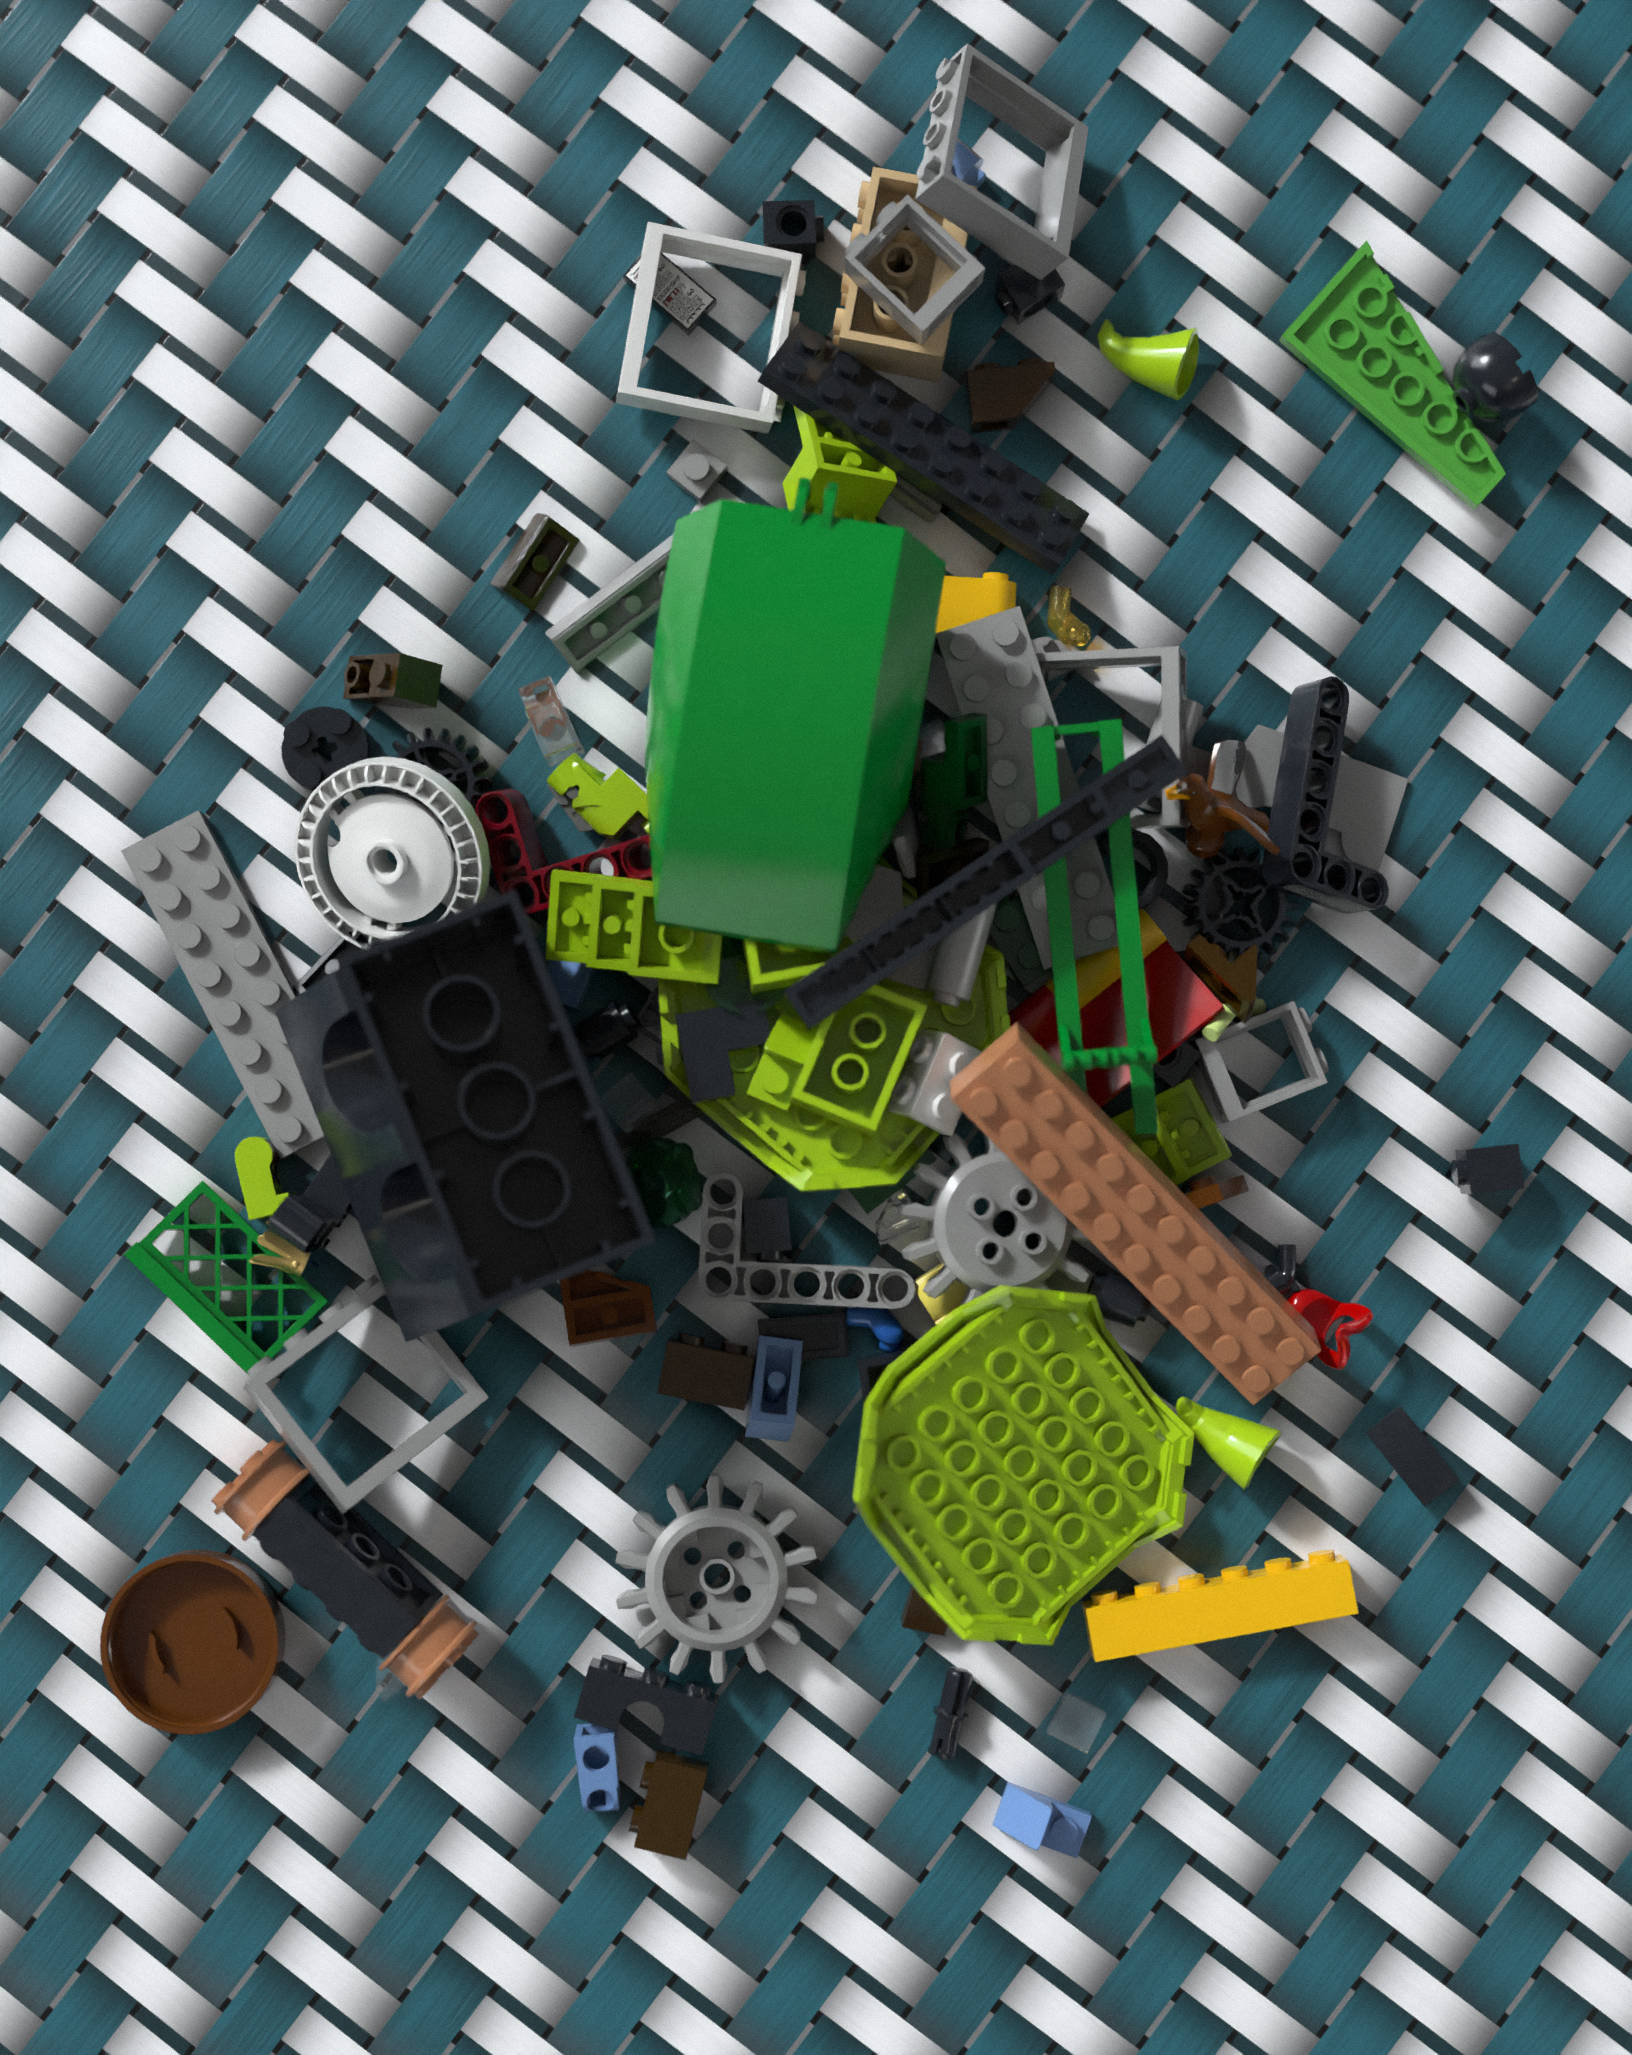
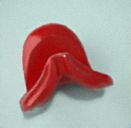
(1321, 1313)

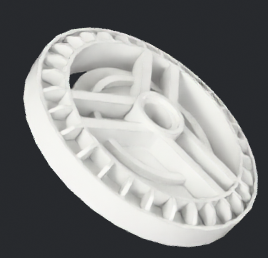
(355, 879)

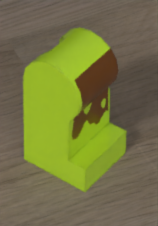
(259, 1178)

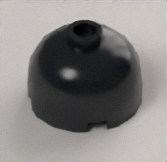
(1491, 382)

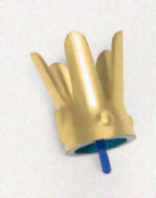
(293, 1261)

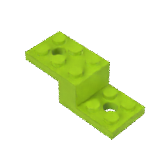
(831, 458)

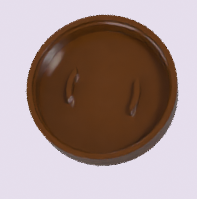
(192, 1641)

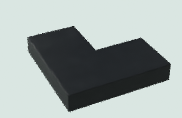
(707, 1039)

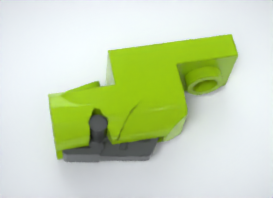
(598, 803)

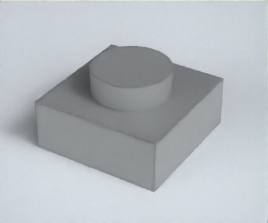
(696, 470)

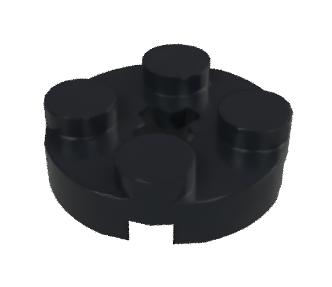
(304, 737)

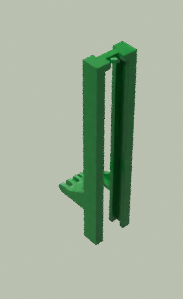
(1140, 1050)

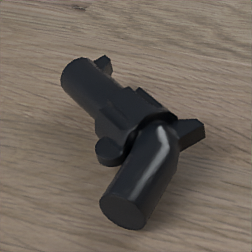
(1284, 1277)

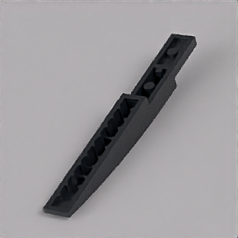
(985, 882)

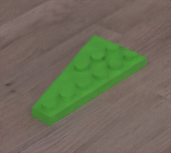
(1384, 367)

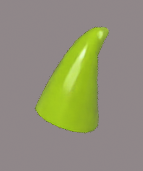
(1158, 362)
(1229, 1440)

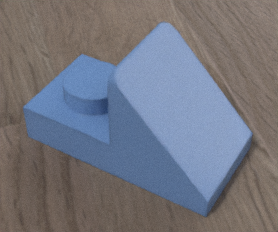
(1041, 1820)

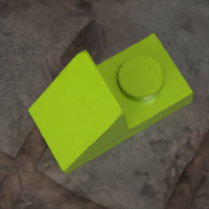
(782, 1062)

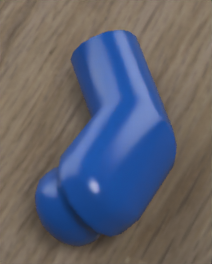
(882, 1324)

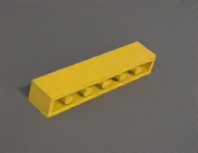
(1219, 1606)

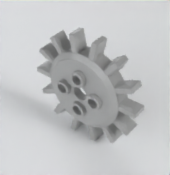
(960, 1233)
(724, 1620)

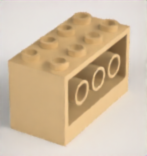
(906, 270)

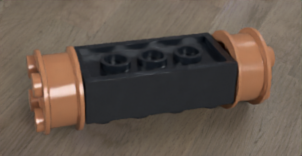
(347, 1567)

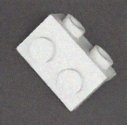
(925, 1082)

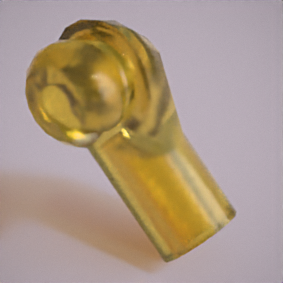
(1062, 621)

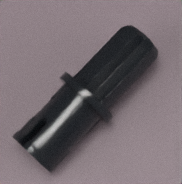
(950, 1713)

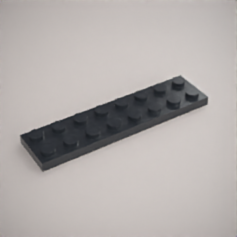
(924, 447)

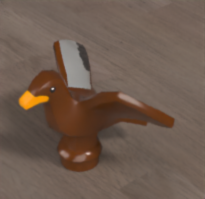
(1214, 805)

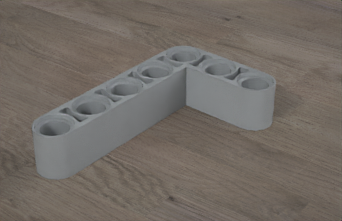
(784, 1272)

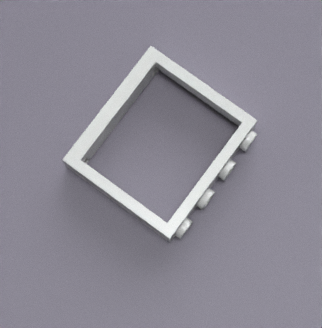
(720, 251)

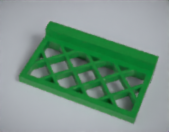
(196, 1304)

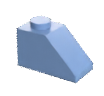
(774, 1389)

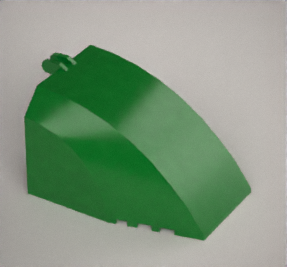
(783, 715)

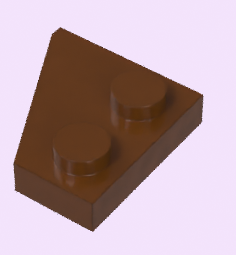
(1208, 1191)
(605, 1308)

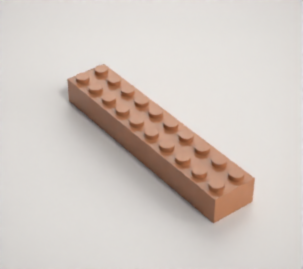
(1134, 1214)

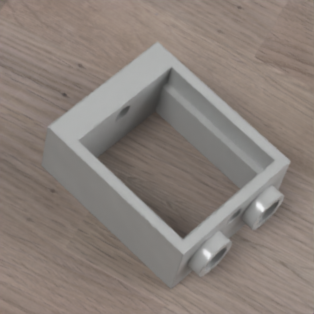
(946, 300)
(1218, 1079)

